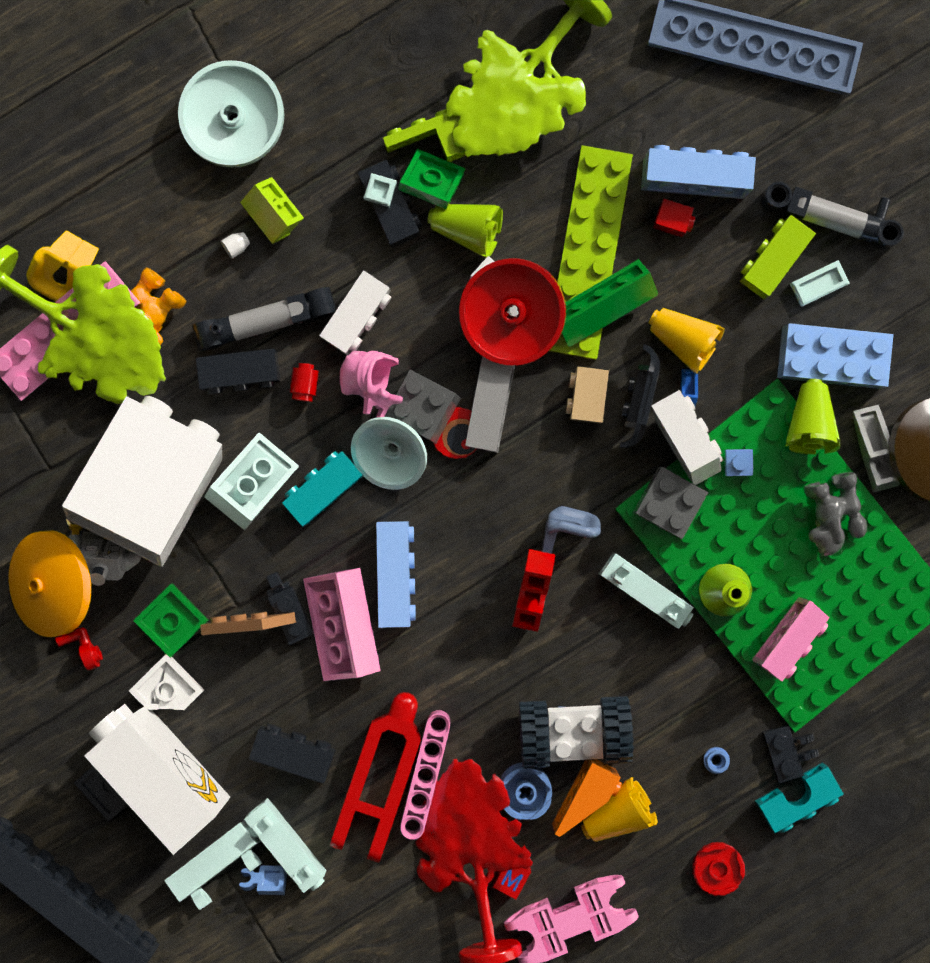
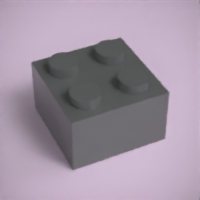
(424, 406)
(670, 502)

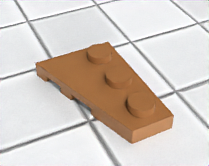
(241, 623)

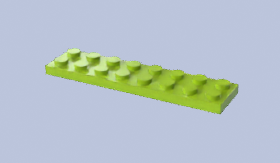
(592, 232)

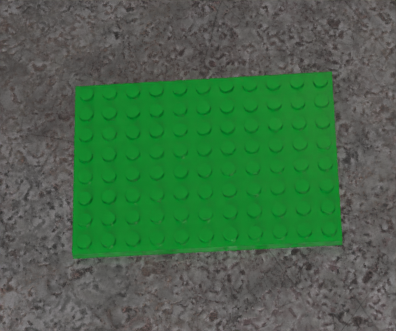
(761, 523)

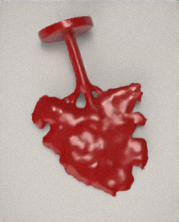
(467, 829)

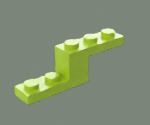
(422, 128)

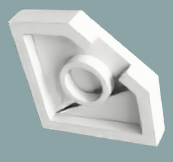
(166, 687)

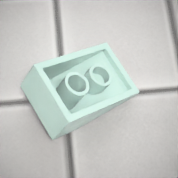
(251, 481)

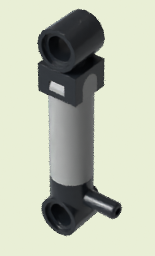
(805, 206)
(292, 311)

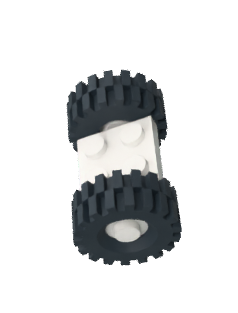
(576, 732)

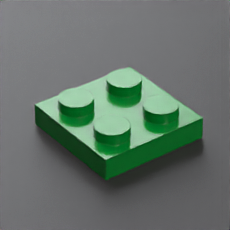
(431, 179)
(171, 620)

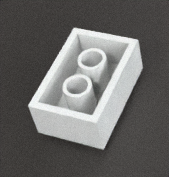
(688, 437)

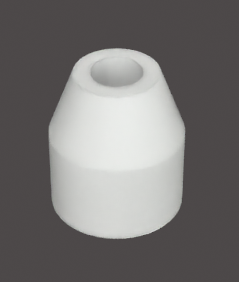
(235, 244)

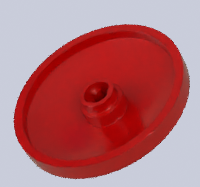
(487, 314)

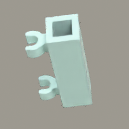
(647, 591)
(286, 846)
(211, 861)

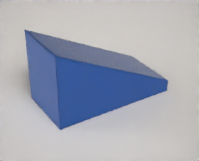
(689, 384)

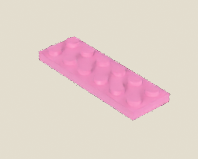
(23, 352)

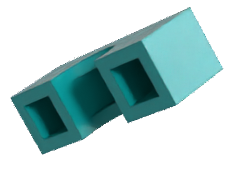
(820, 791)

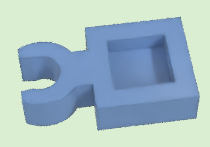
(269, 880)

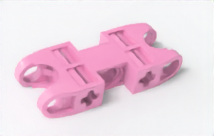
(571, 919)

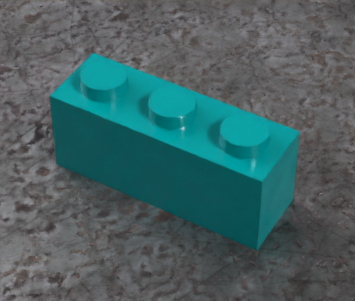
(322, 488)

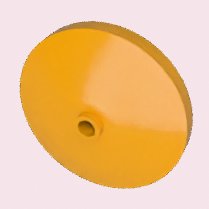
(49, 583)

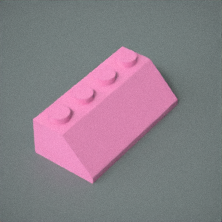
(341, 625)

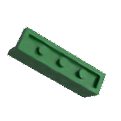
(607, 301)

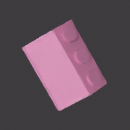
(791, 639)

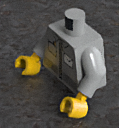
(102, 556)

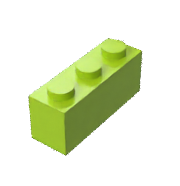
(776, 256)

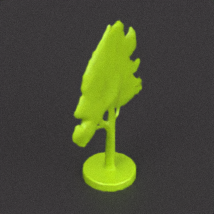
(507, 103)
(105, 342)

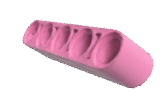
(421, 786)

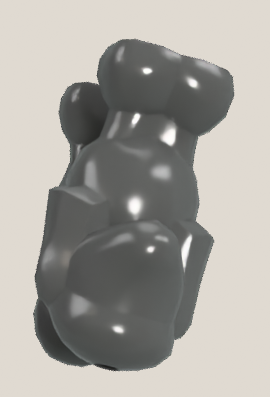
(830, 510)

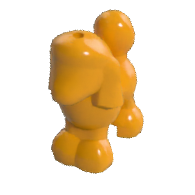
(155, 307)

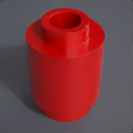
(304, 382)

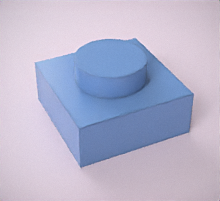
(739, 462)

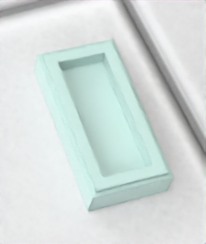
(819, 283)

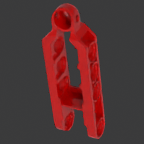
(400, 720)

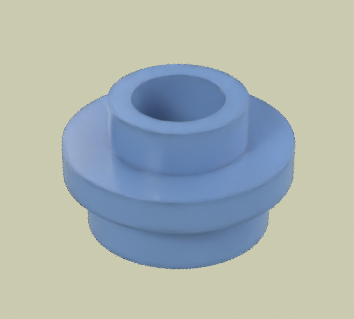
(722, 765)

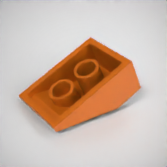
(588, 793)

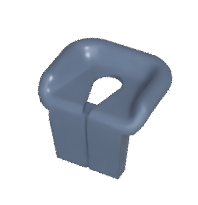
(571, 522)

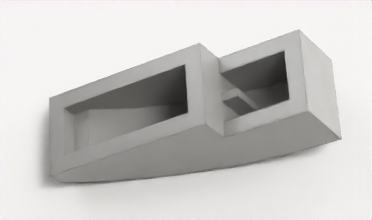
(874, 447)

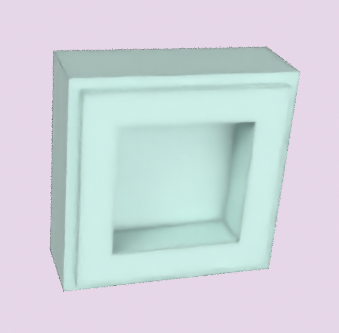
(380, 190)

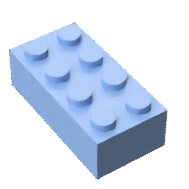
(698, 172)
(835, 356)

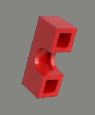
(533, 590)

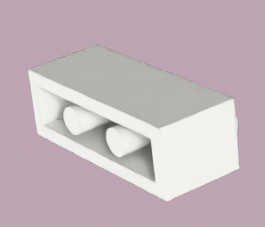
(356, 313)

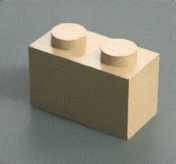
(588, 395)

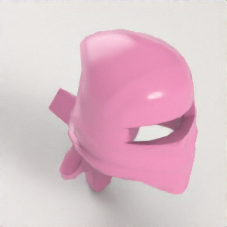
(369, 379)

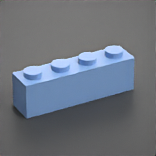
(394, 574)

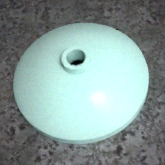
(381, 461)

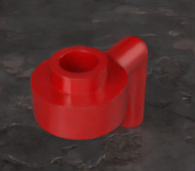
(89, 654)

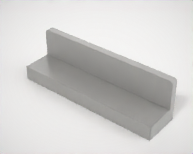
(489, 405)

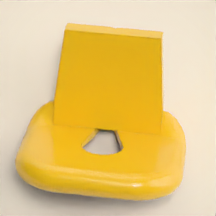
(66, 252)

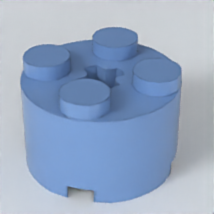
(524, 805)

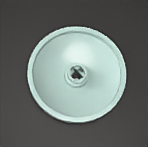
(228, 90)

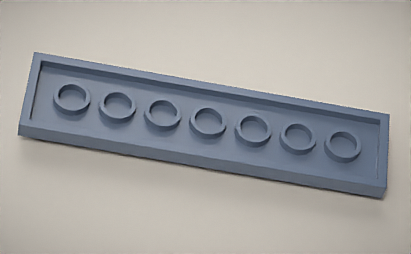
(756, 44)

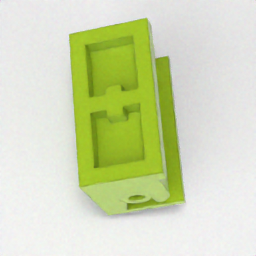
(271, 210)

